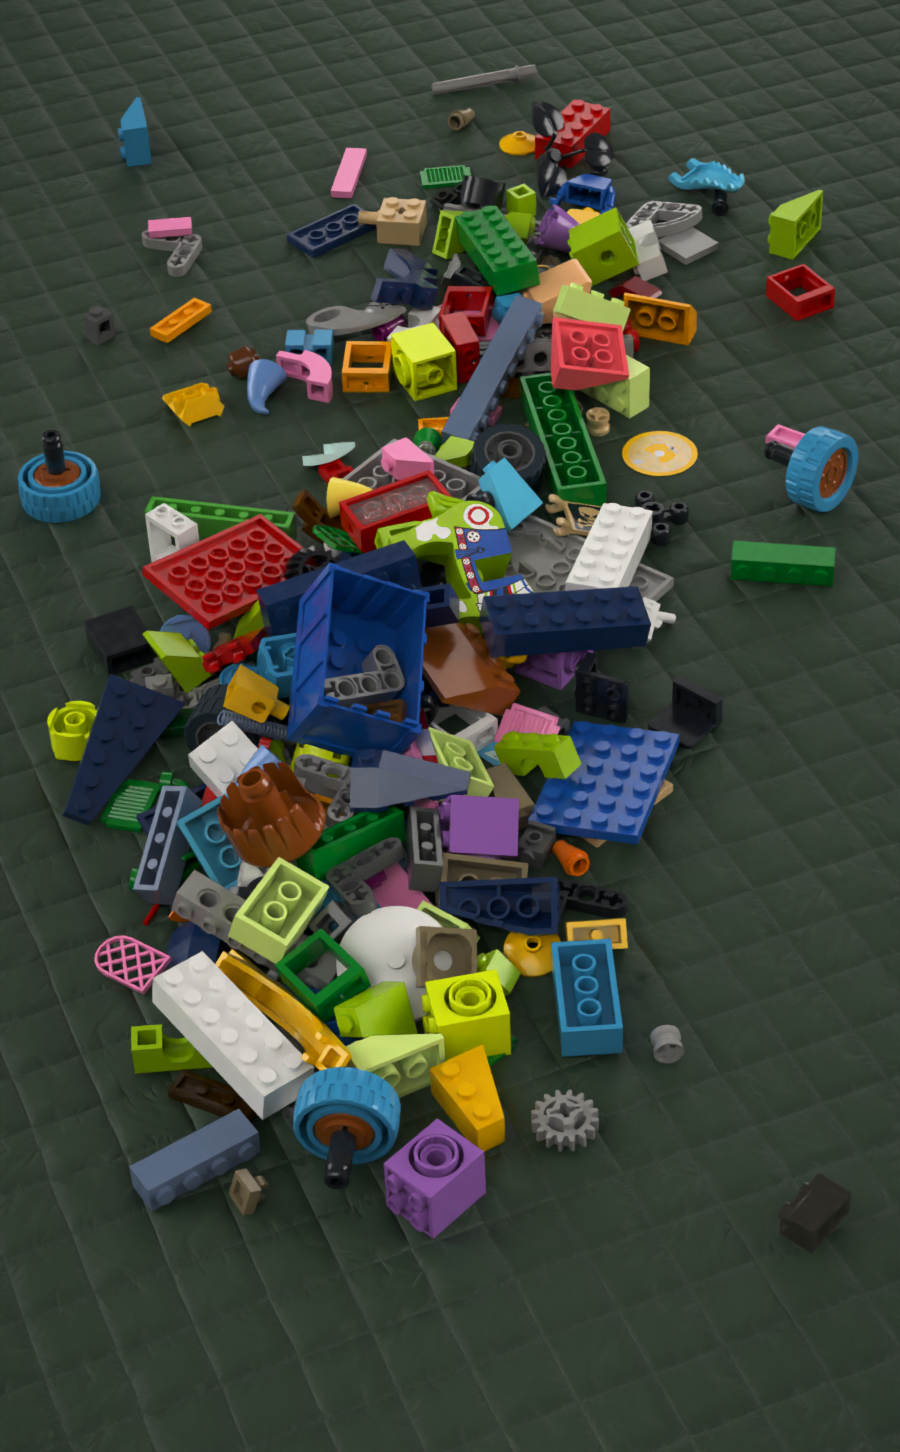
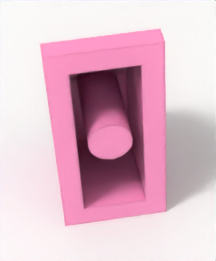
(405, 459)

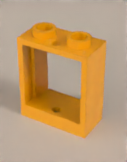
(378, 378)

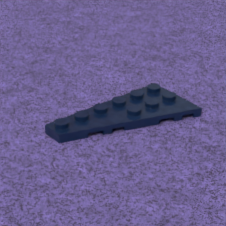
(120, 736)

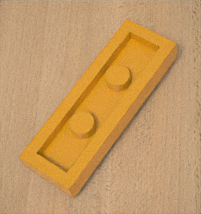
(180, 320)

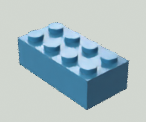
(586, 997)

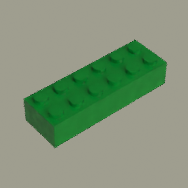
(497, 250)

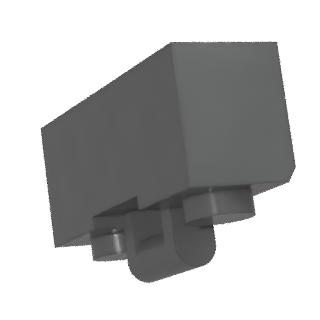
(423, 849)

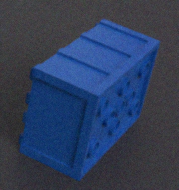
(336, 630)

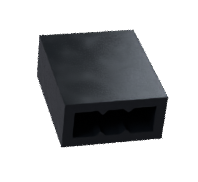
(119, 640)

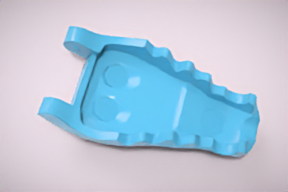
(707, 176)

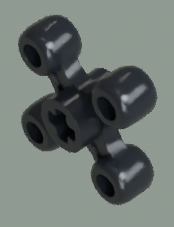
(677, 514)

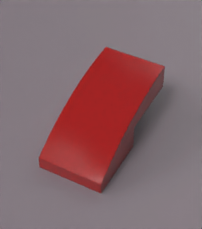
(334, 469)

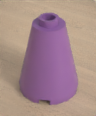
(555, 230)

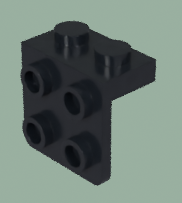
(600, 694)
(690, 714)

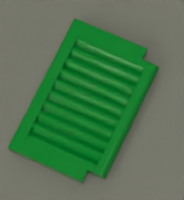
(443, 176)
(127, 802)

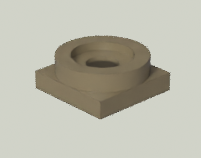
(456, 941)

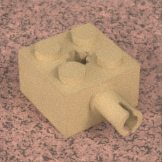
(398, 221)

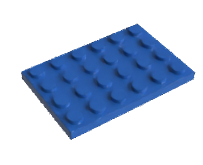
(612, 787)

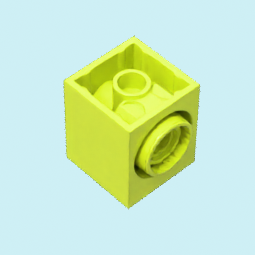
(424, 361)
(468, 1013)

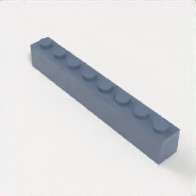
(495, 370)

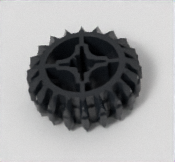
(299, 562)

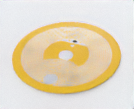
(659, 453)

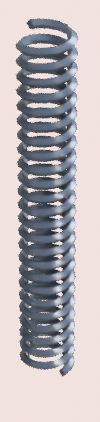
(225, 719)

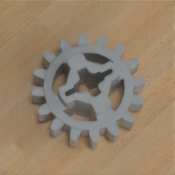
(564, 1120)

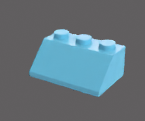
(211, 844)

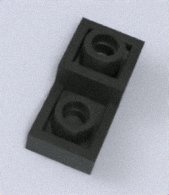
(447, 196)

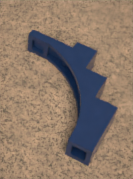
(413, 284)

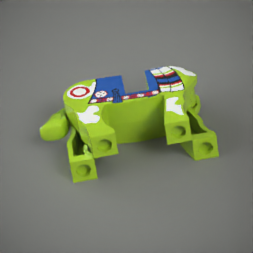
(471, 546)

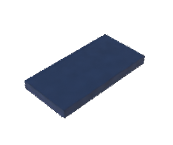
(330, 231)

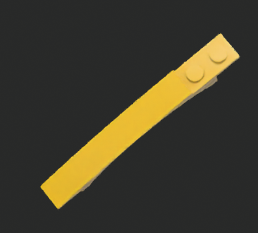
(278, 1003)

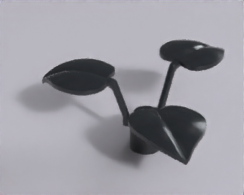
(546, 122)

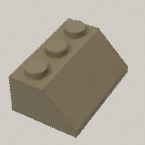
(469, 868)

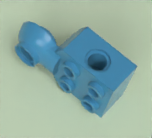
(274, 663)

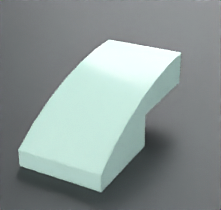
(331, 452)

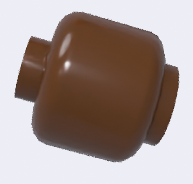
(240, 360)

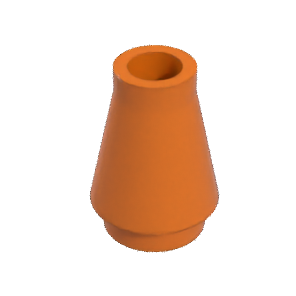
(573, 860)

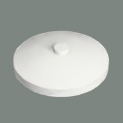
(385, 946)

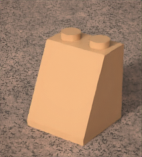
(551, 284)

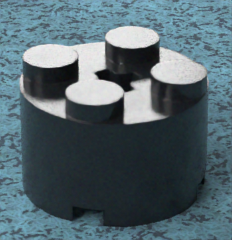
(481, 192)

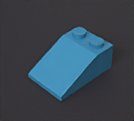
(134, 136)

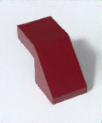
(635, 286)

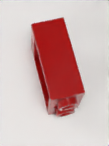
(819, 293)
(481, 300)
(463, 339)

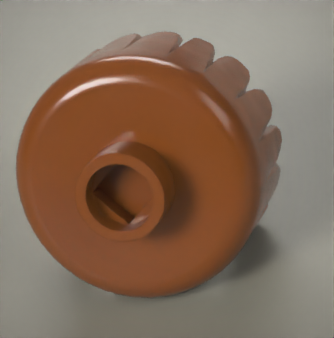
(270, 816)

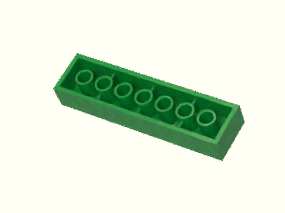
(570, 456)

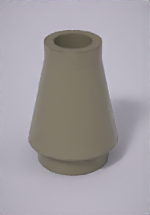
(460, 119)

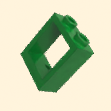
(348, 984)

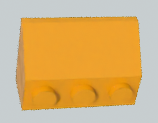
(661, 319)

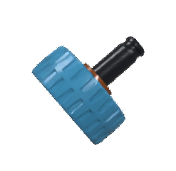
(818, 467)
(58, 483)
(346, 1119)

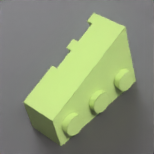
(590, 306)

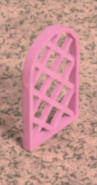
(165, 960)

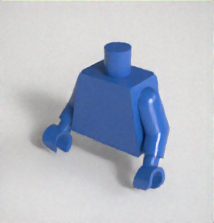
(587, 191)

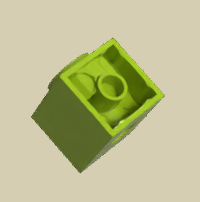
(603, 246)

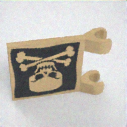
(579, 516)

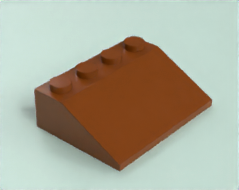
(463, 672)

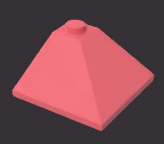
(586, 354)

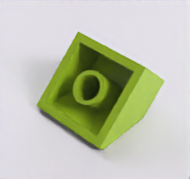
(180, 657)

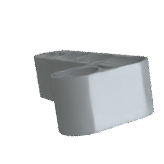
(378, 683)

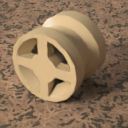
(598, 421)

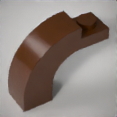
(313, 514)

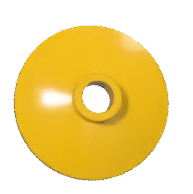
(518, 143)
(530, 961)

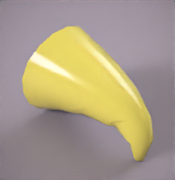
(340, 490)

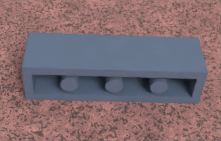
(161, 860)
(195, 1159)

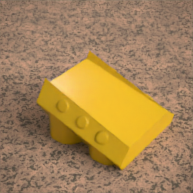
(195, 403)

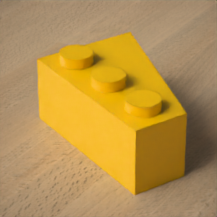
(470, 1097)

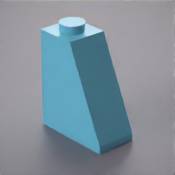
(510, 493)

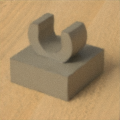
(246, 1191)

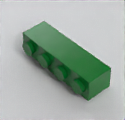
(783, 563)
(351, 838)

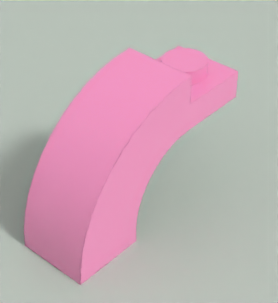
(311, 369)

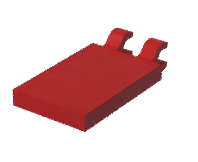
(233, 650)

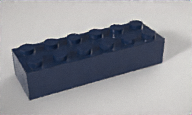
(281, 600)
(564, 621)

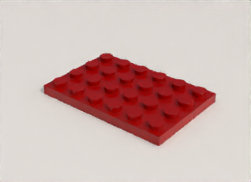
(221, 573)

